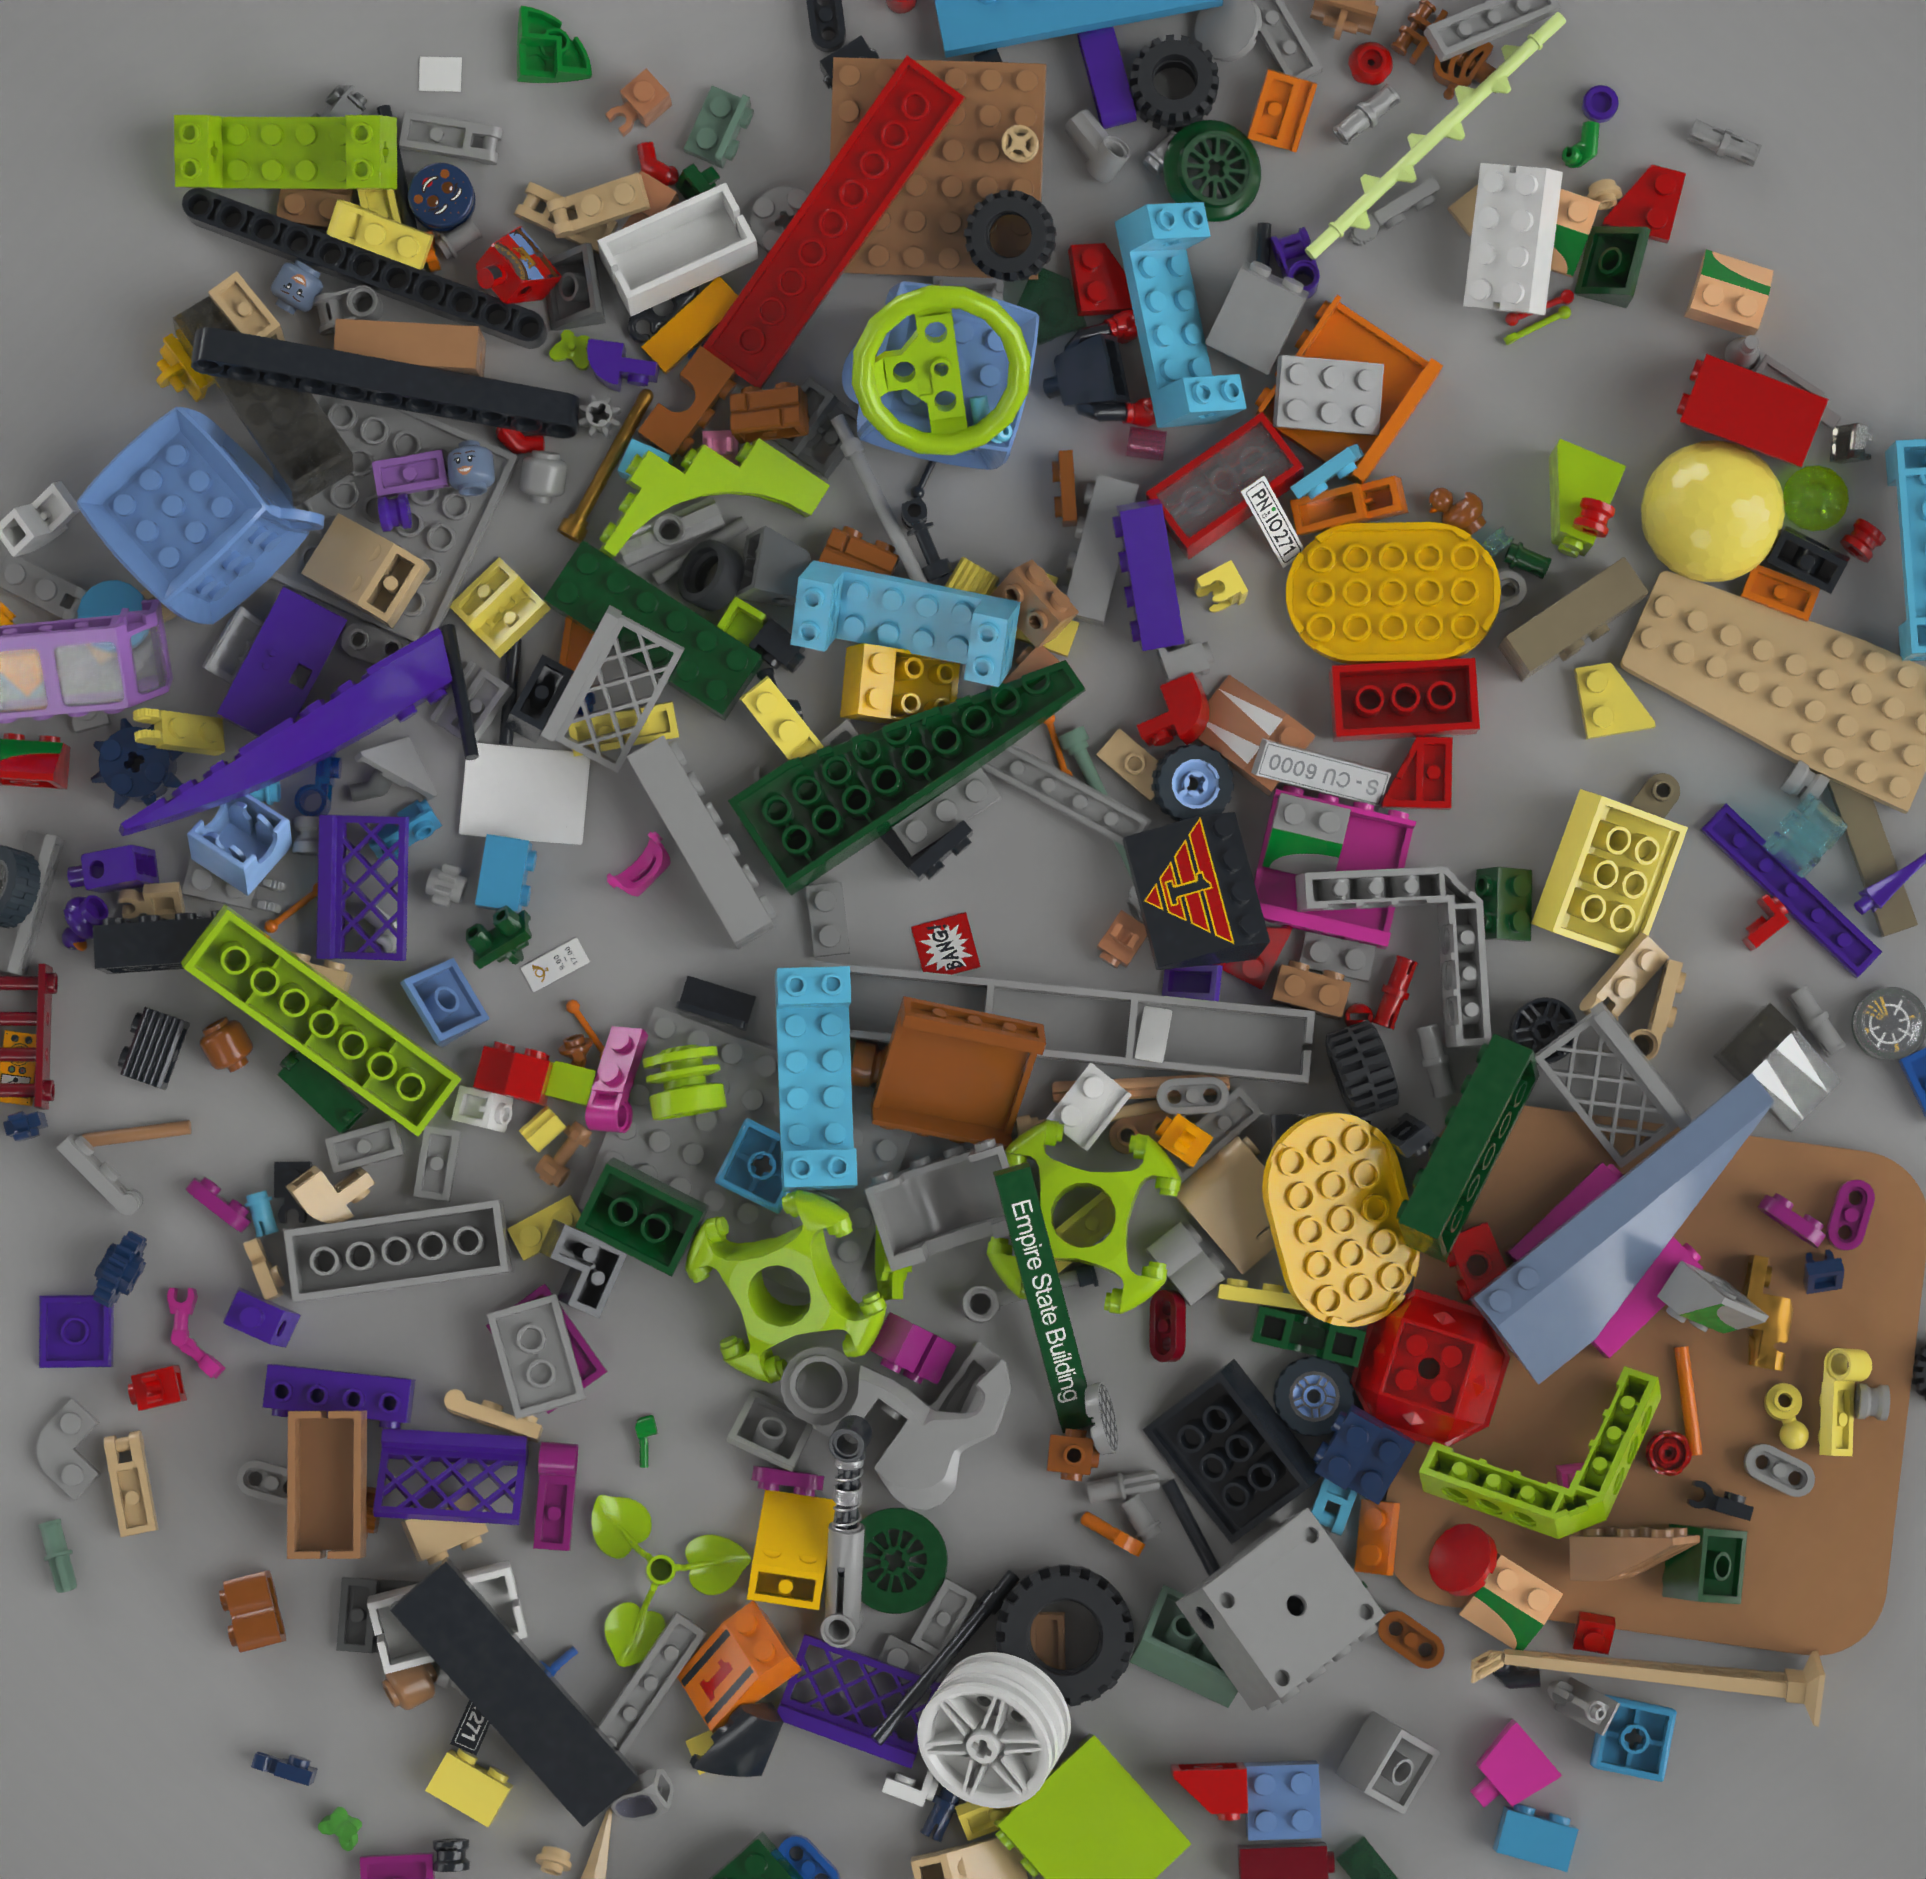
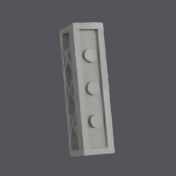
(19, 942)

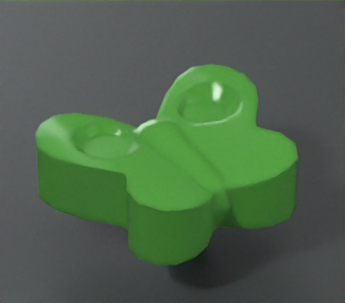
(342, 1826)

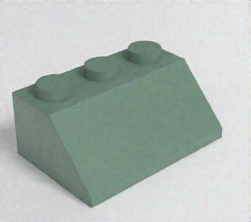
(1177, 1653)

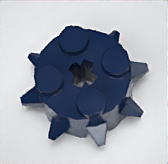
(115, 768)

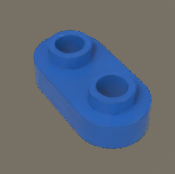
(813, 1860)

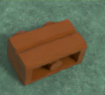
(769, 413)
(849, 550)

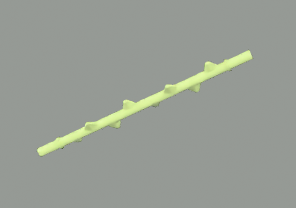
(1420, 145)

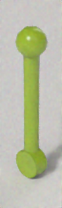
(1564, 312)

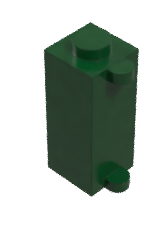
(322, 1091)

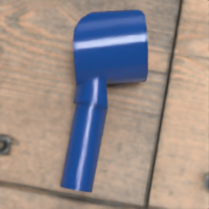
(559, 1662)

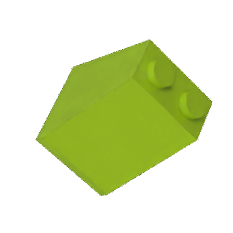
(1572, 476)

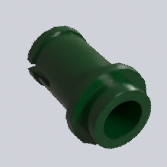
(1527, 560)

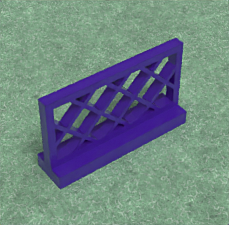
(333, 893)
(448, 1449)
(839, 1727)

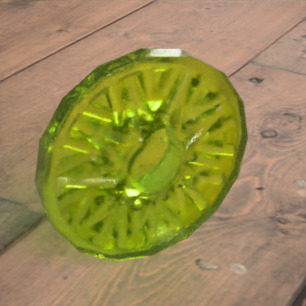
(1815, 498)

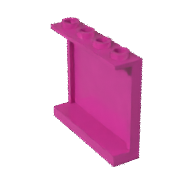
(1370, 843)
(1643, 1299)

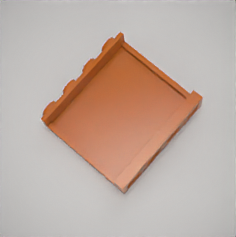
(1406, 379)

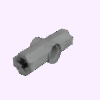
(692, 521)

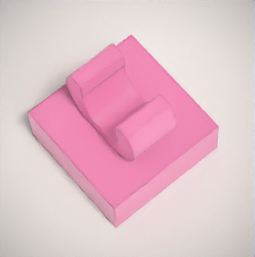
(723, 443)

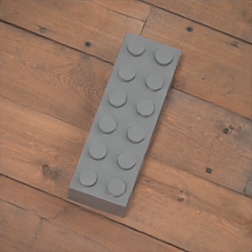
(700, 841)
(398, 1251)

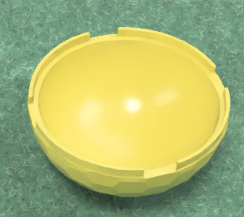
(1712, 511)

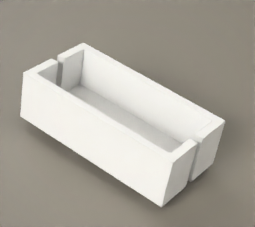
(1512, 238)
(678, 249)
(402, 1651)

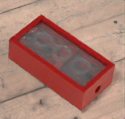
(1206, 496)

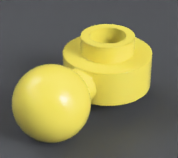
(1793, 1432)

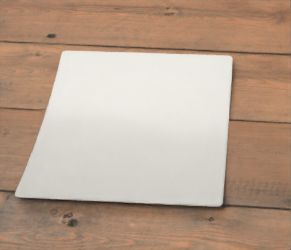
(525, 794)

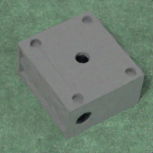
(1281, 1611)

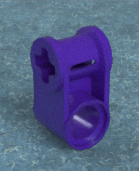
(1293, 260)

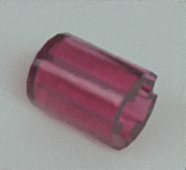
(1146, 443)

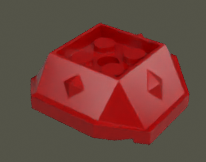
(1469, 1376)

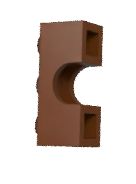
(673, 430)

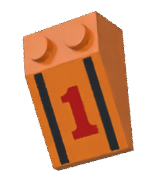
(737, 1666)

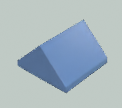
(445, 1002)

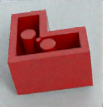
(514, 1074)

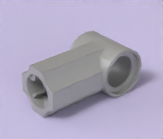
(1104, 152)

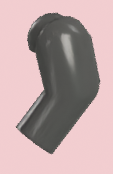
(375, 787)

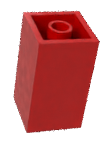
(1752, 410)

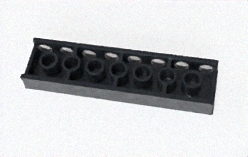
(515, 1692)

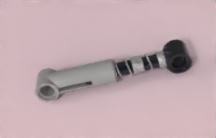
(846, 1535)

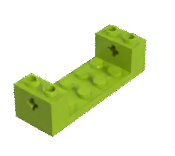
(285, 152)

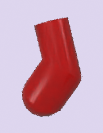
(518, 443)

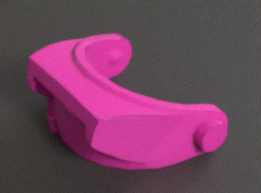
(653, 851)

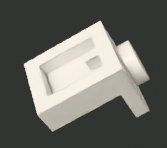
(482, 1109)
(905, 1789)

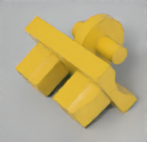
(178, 372)

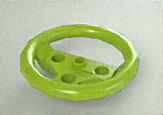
(948, 423)

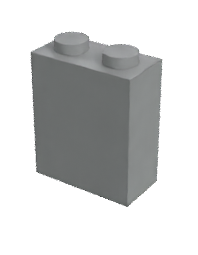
(1257, 316)

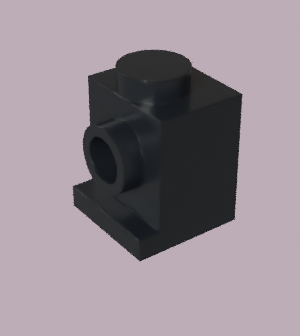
(776, 647)

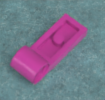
(608, 1103)

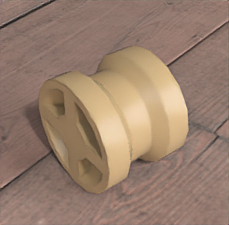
(1015, 139)

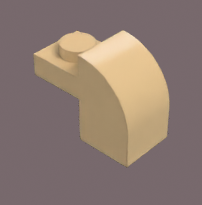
(329, 1202)

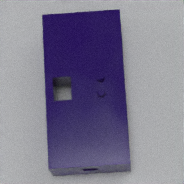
(281, 664)

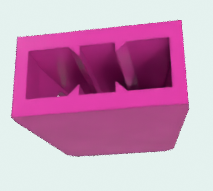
(1513, 1768)

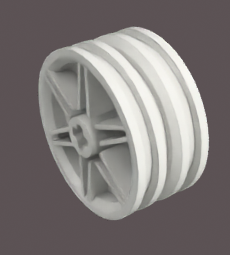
(985, 1745)

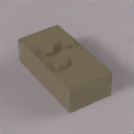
(1571, 620)

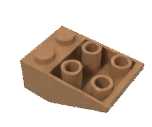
(1624, 1553)

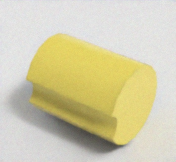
(542, 1128)

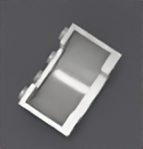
(938, 1203)

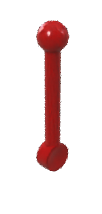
(1565, 298)

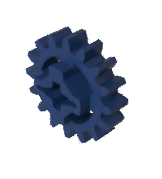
(120, 1269)

